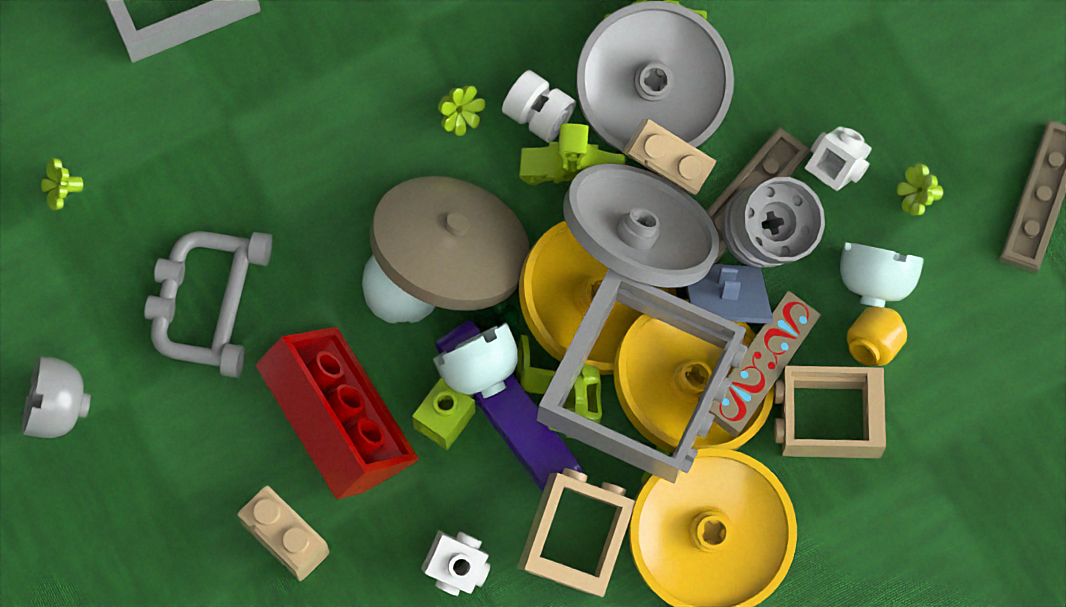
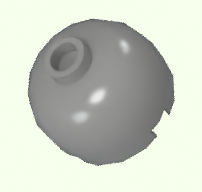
(54, 399)

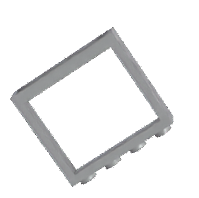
(178, 27)
(672, 312)

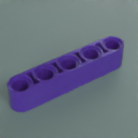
(516, 421)

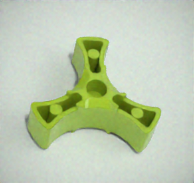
(564, 158)

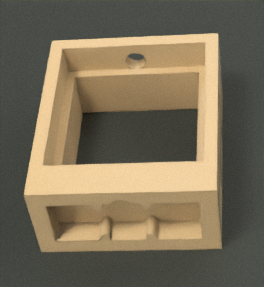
(867, 379)
(576, 482)

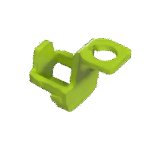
(583, 396)

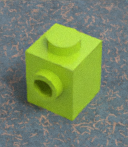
(444, 414)

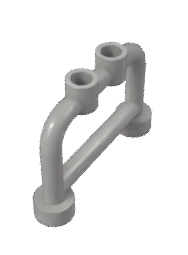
(171, 274)

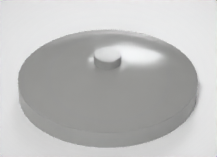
(655, 66)
(641, 225)

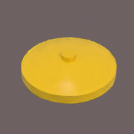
(557, 291)
(662, 378)
(715, 533)

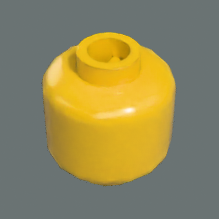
(876, 336)

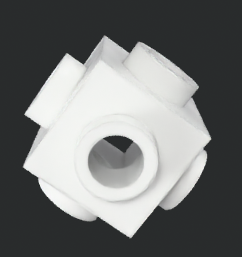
(839, 157)
(445, 552)

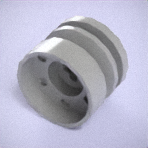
(793, 218)

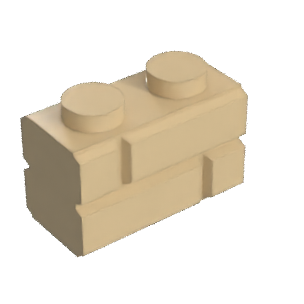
(669, 156)
(283, 533)

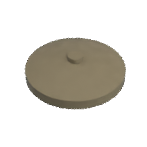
(448, 243)

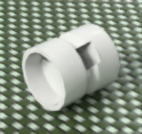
(527, 99)

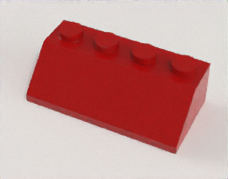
(335, 411)

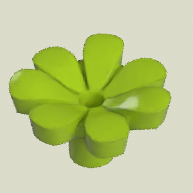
(460, 109)
(59, 184)
(919, 190)

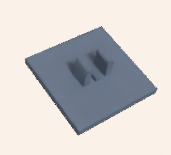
(732, 293)

